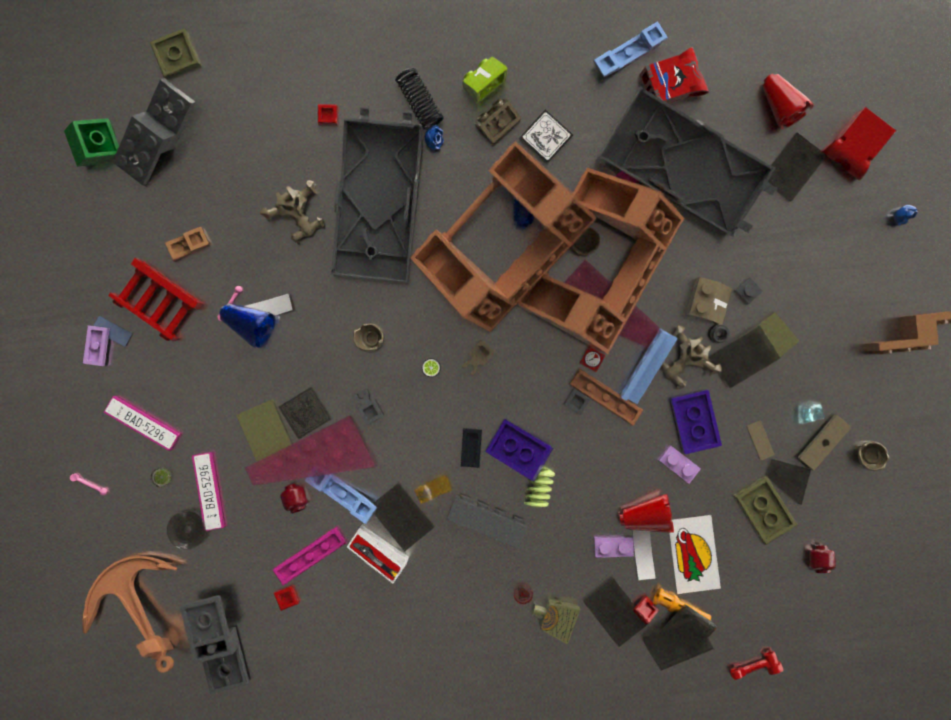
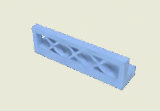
(648, 366)

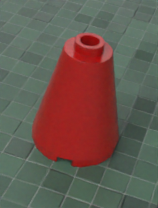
(785, 100)
(649, 516)

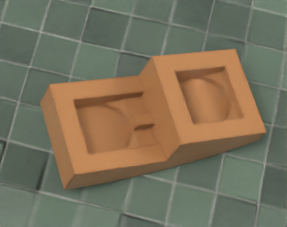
(187, 244)

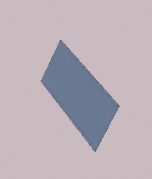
(115, 333)

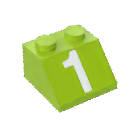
(485, 78)

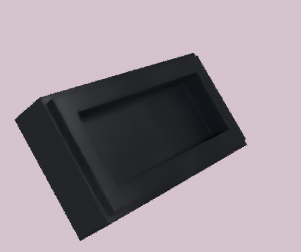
(471, 447)

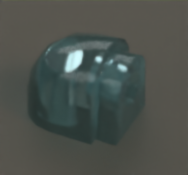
(811, 412)

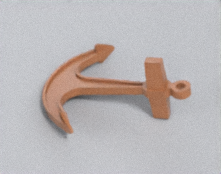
(119, 580)

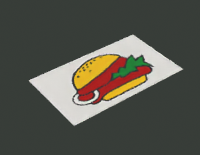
(694, 555)

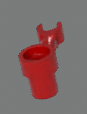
(770, 662)

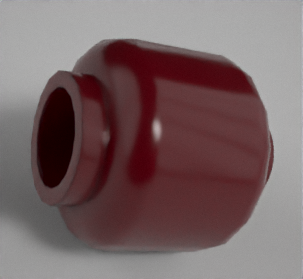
(294, 498)
(822, 559)

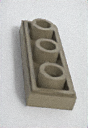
(832, 434)

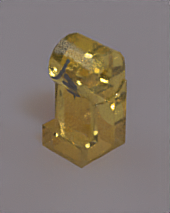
(433, 488)

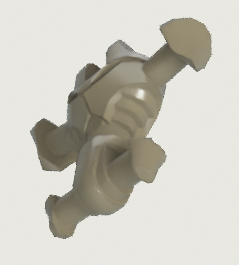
(292, 205)
(692, 354)

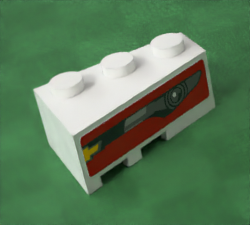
(378, 553)

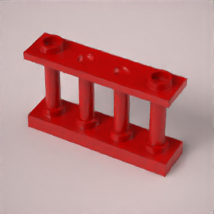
(157, 280)

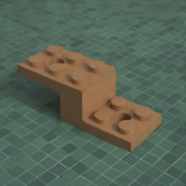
(916, 332)

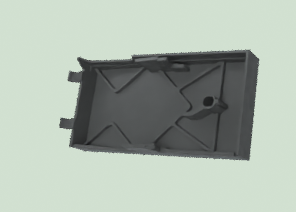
(687, 162)
(377, 198)

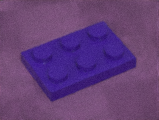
(696, 422)
(519, 450)

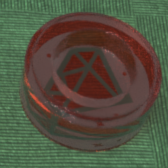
(523, 594)

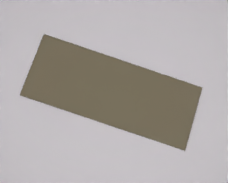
(760, 440)

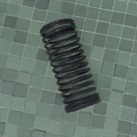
(403, 81)

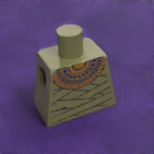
(557, 618)

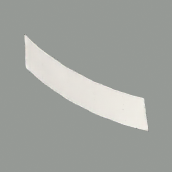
(275, 305)
(643, 555)

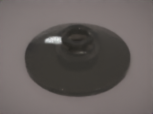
(177, 530)

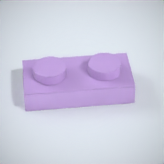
(96, 345)
(679, 464)
(613, 546)

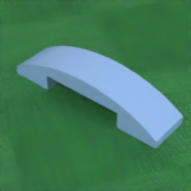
(630, 50)
(344, 495)

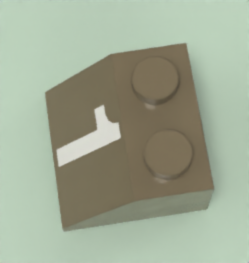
(708, 300)

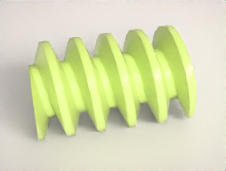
(539, 489)

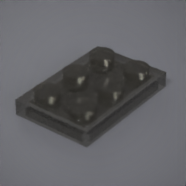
(745, 356)

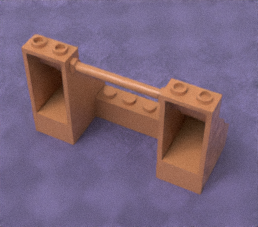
(638, 213)
(465, 283)

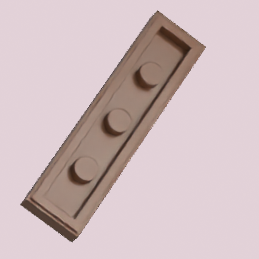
(605, 397)

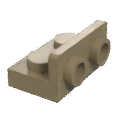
(498, 119)

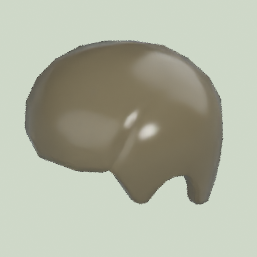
(587, 242)
(368, 337)
(873, 456)

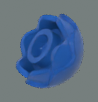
(434, 137)
(904, 214)

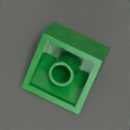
(91, 141)

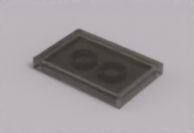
(795, 166)
(402, 517)
(614, 612)
(678, 643)

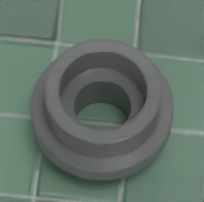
(723, 337)

